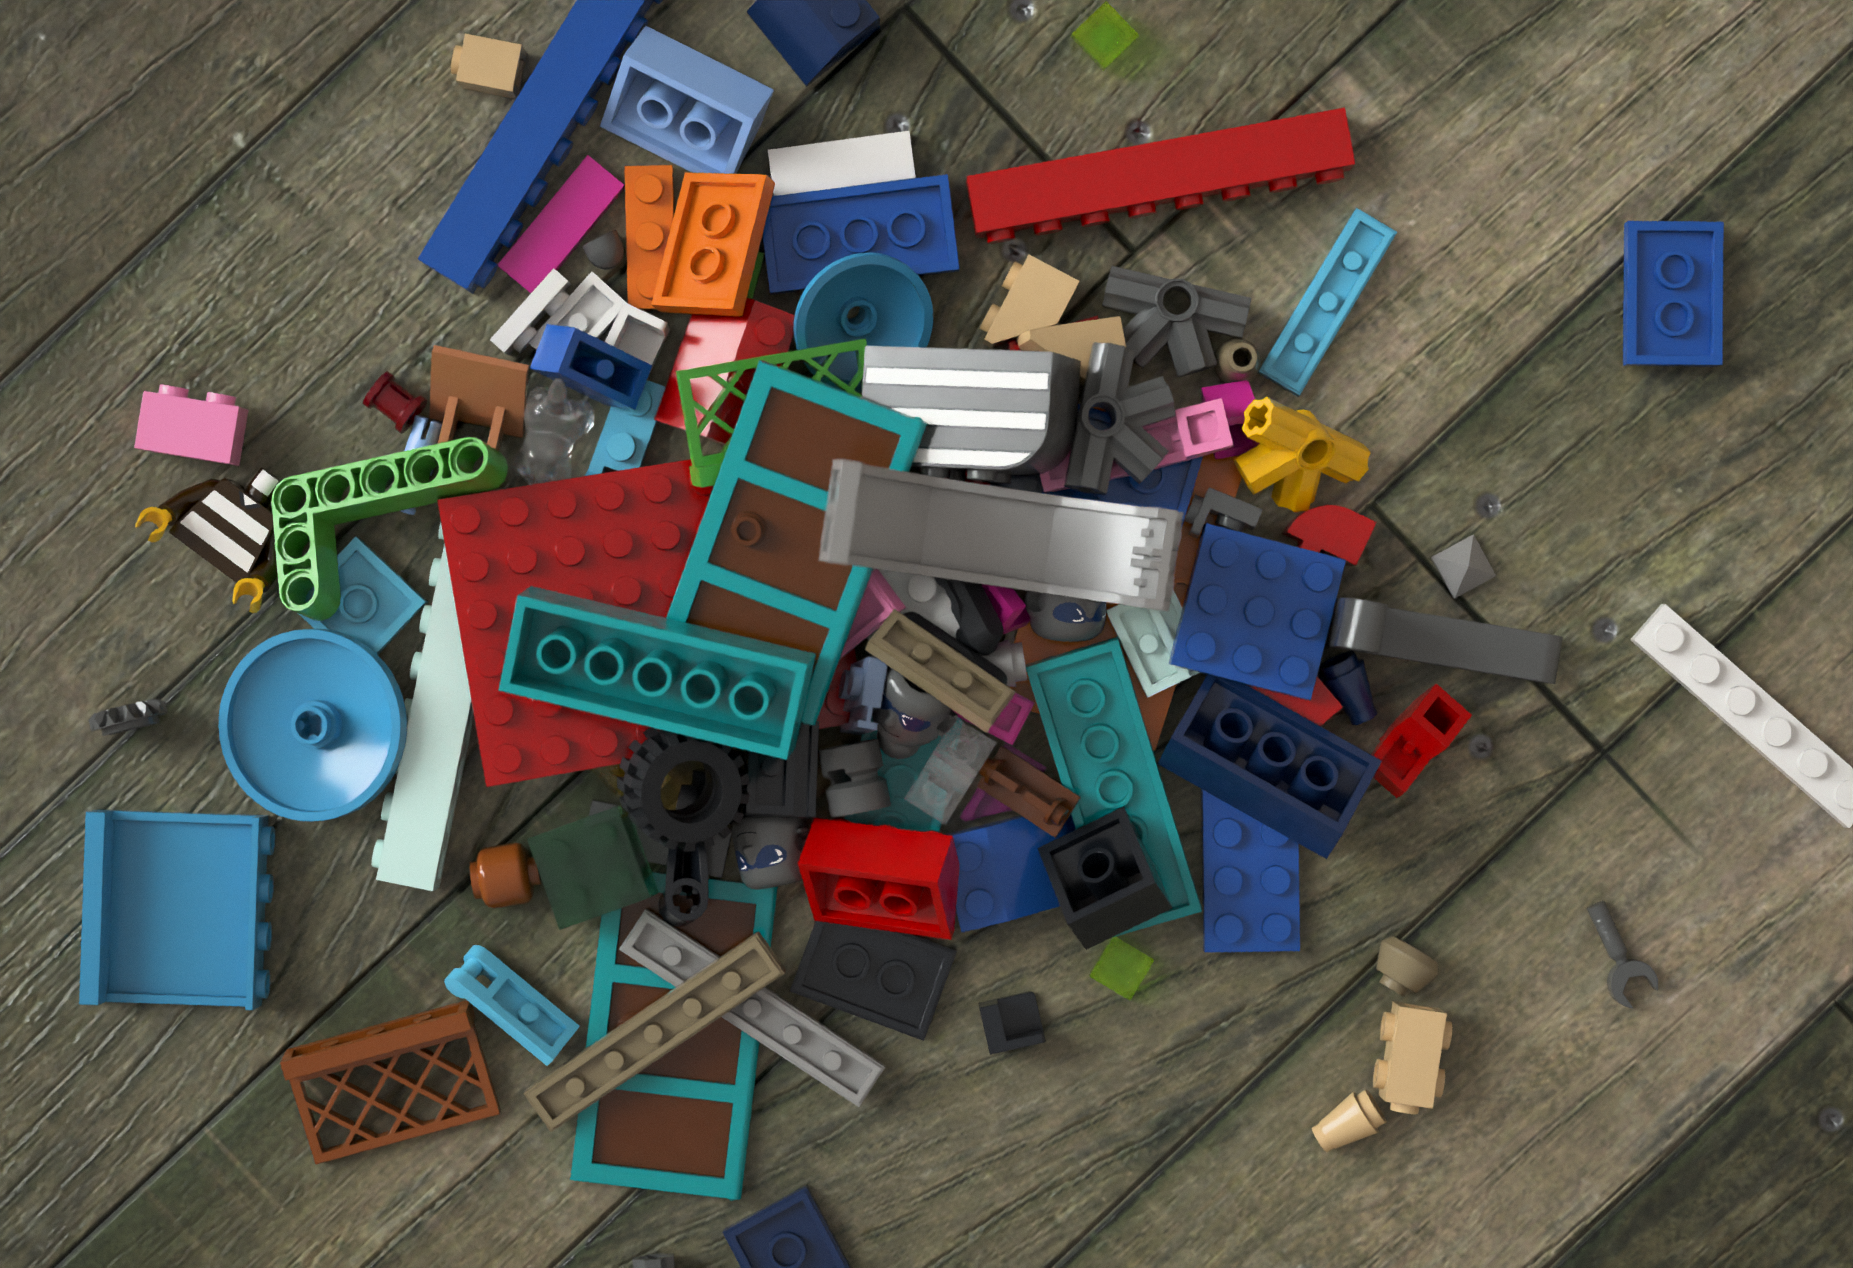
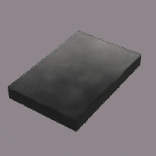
(875, 975)

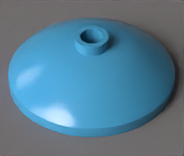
(891, 312)

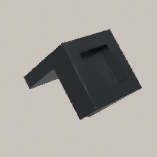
(1011, 1022)

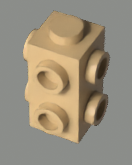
(1410, 1067)

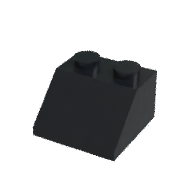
(1104, 878)

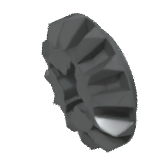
(128, 717)

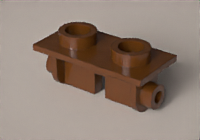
(1027, 791)

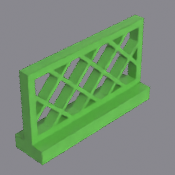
(707, 467)

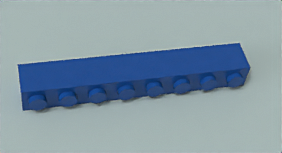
(532, 139)

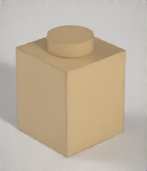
(489, 65)

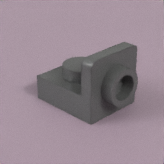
(1230, 512)

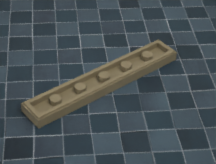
(654, 1031)

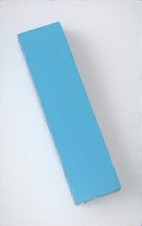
(1327, 302)

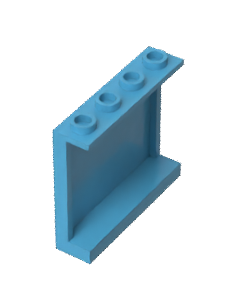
(175, 908)

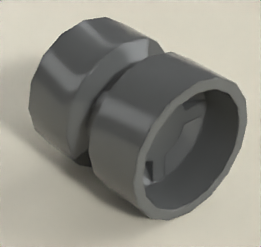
(854, 778)

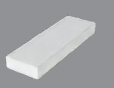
(842, 163)

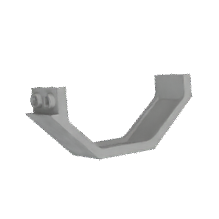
(1000, 536)

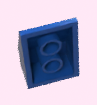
(1003, 872)

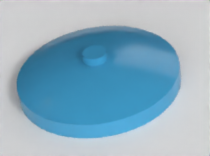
(312, 724)

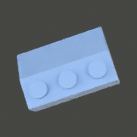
(685, 105)

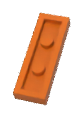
(648, 225)

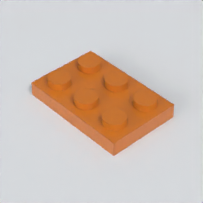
(713, 244)

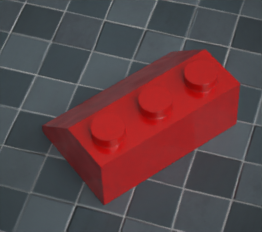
(718, 340)
(881, 877)

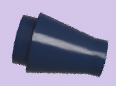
(1349, 683)

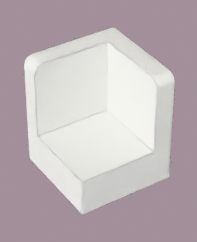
(638, 333)

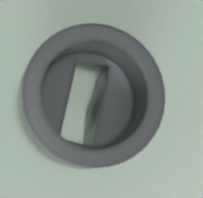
(605, 251)

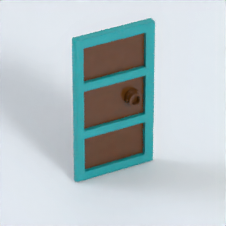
(764, 523)
(689, 1112)

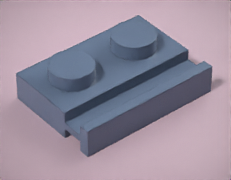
(863, 693)

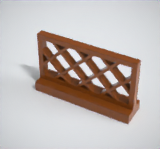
(381, 1042)

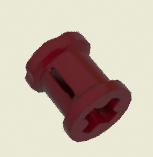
(394, 402)

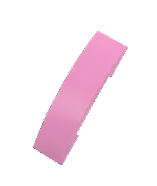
(1188, 435)

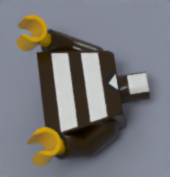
(226, 528)

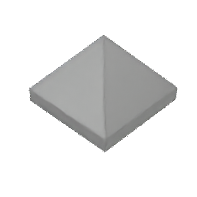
(1463, 566)

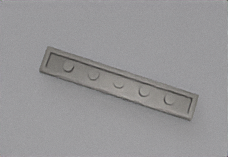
(761, 1016)

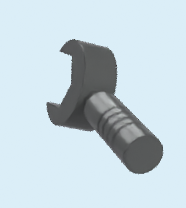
(1617, 951)

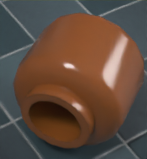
(504, 875)

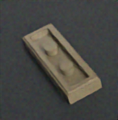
(940, 670)

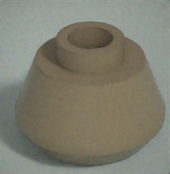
(1404, 966)

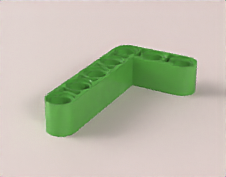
(366, 499)

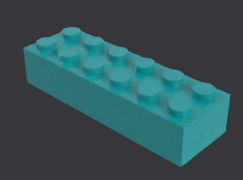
(657, 672)

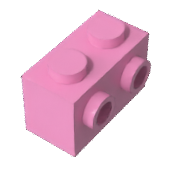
(191, 427)

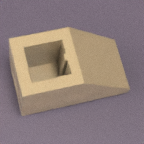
(1034, 300)

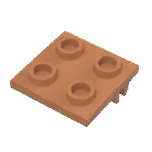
(477, 392)

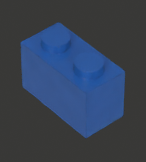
(591, 366)

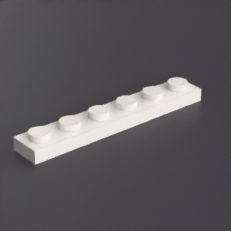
(1749, 711)

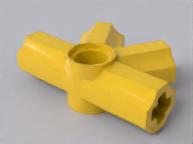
(1294, 453)

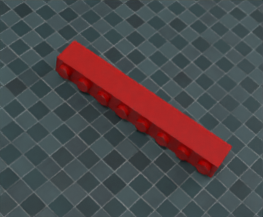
(1160, 174)

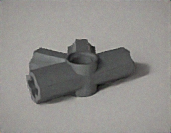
(1183, 333)
(1128, 411)

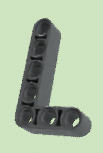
(1443, 641)

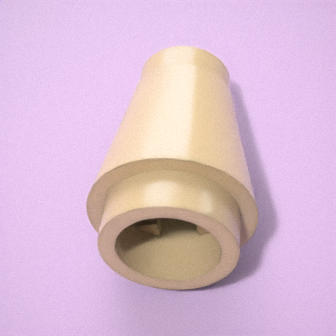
(1350, 1121)

